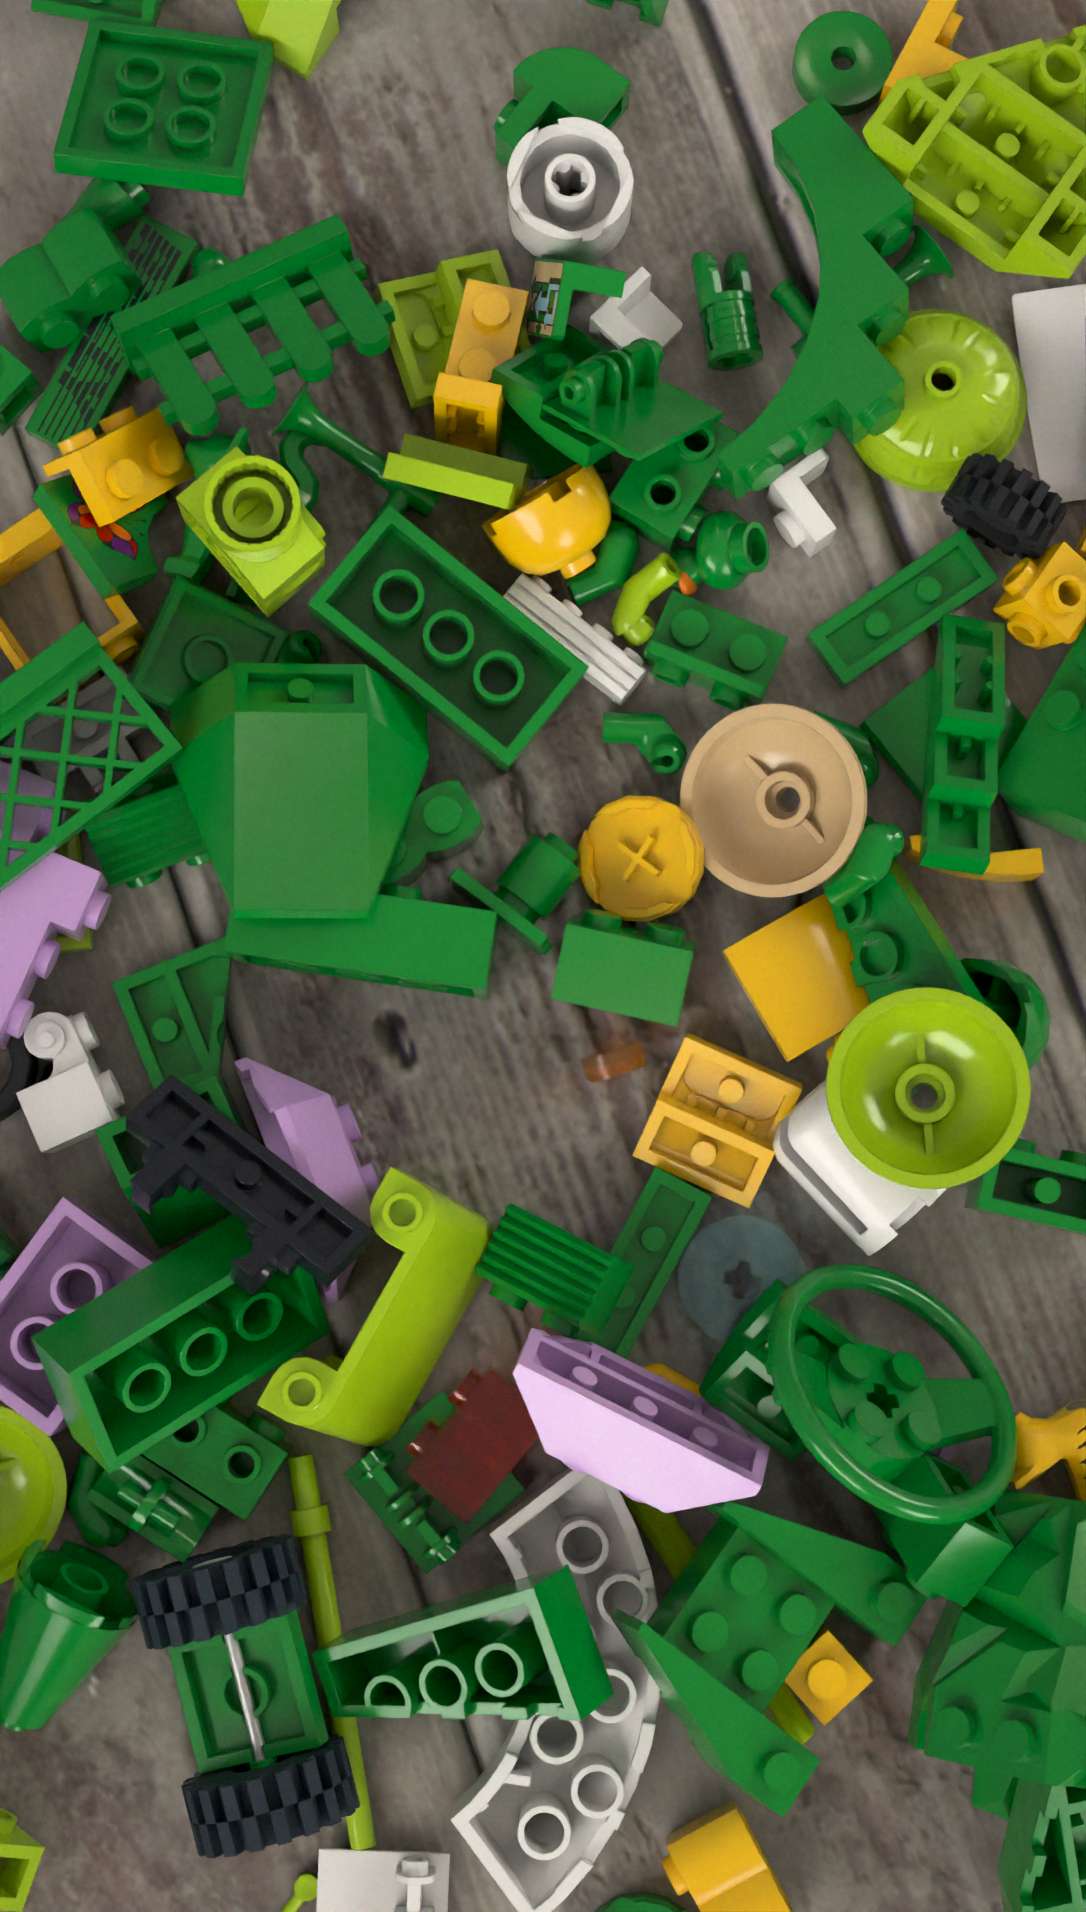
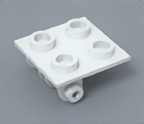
(382, 1880)

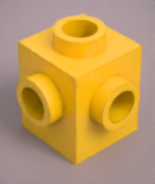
(1045, 598)

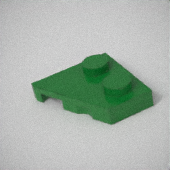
(179, 1013)

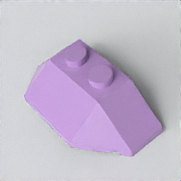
(316, 1141)
(634, 1426)

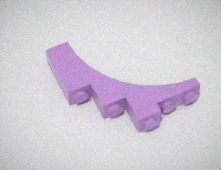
(43, 902)

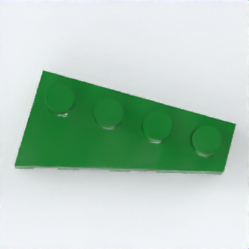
(899, 941)

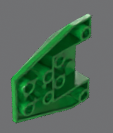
(300, 783)

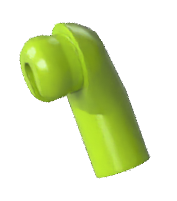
(637, 593)

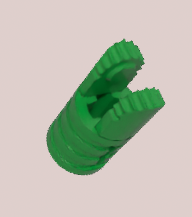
(728, 314)

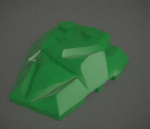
(1010, 1667)

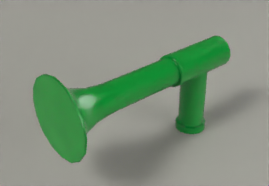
(921, 261)
(305, 418)

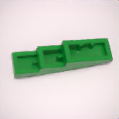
(963, 744)

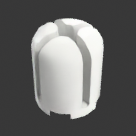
(848, 1192)

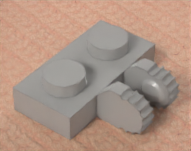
(88, 737)

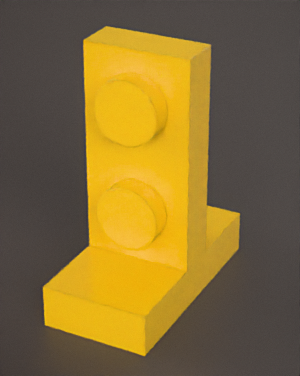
(485, 335)

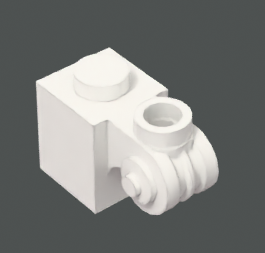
(76, 1094)

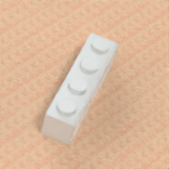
(610, 668)

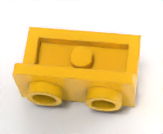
(124, 464)

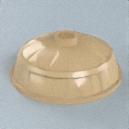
(737, 790)

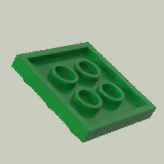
(165, 107)

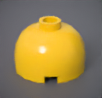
(554, 524)

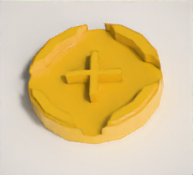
(641, 858)

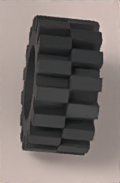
(1003, 506)

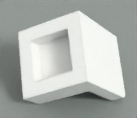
(634, 316)

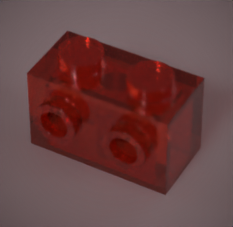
(474, 1443)

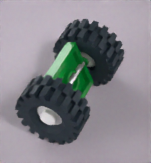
(247, 1697)

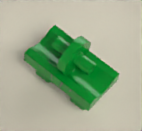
(155, 1505)

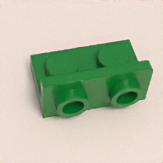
(713, 652)

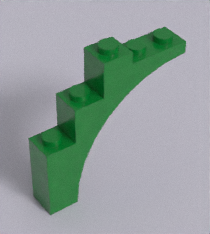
(840, 374)

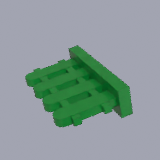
(244, 295)

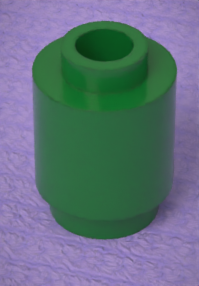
(538, 877)

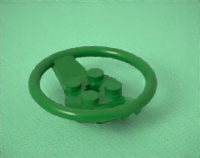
(875, 1410)

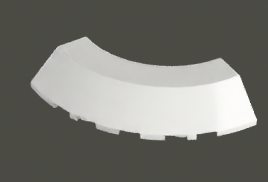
(566, 1783)

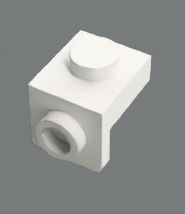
(798, 513)

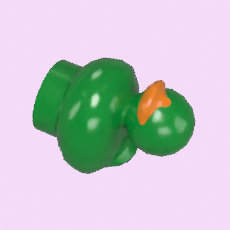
(724, 553)

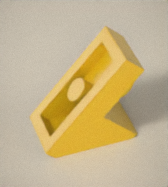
(928, 44)

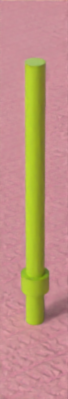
(310, 1522)

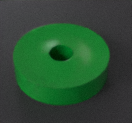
(846, 36)

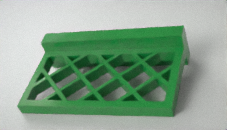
(32, 694)

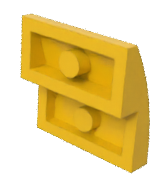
(799, 977)
(717, 1120)

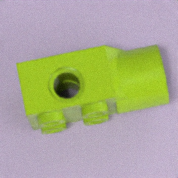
(256, 527)

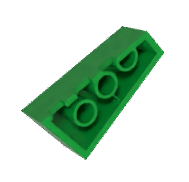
(485, 1653)

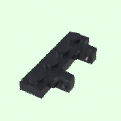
(285, 1212)

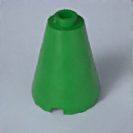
(57, 1628)

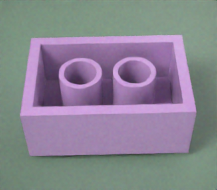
(60, 1270)

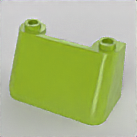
(406, 1330)

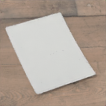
(1054, 372)

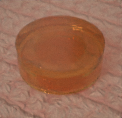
(613, 1060)

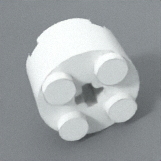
(542, 173)

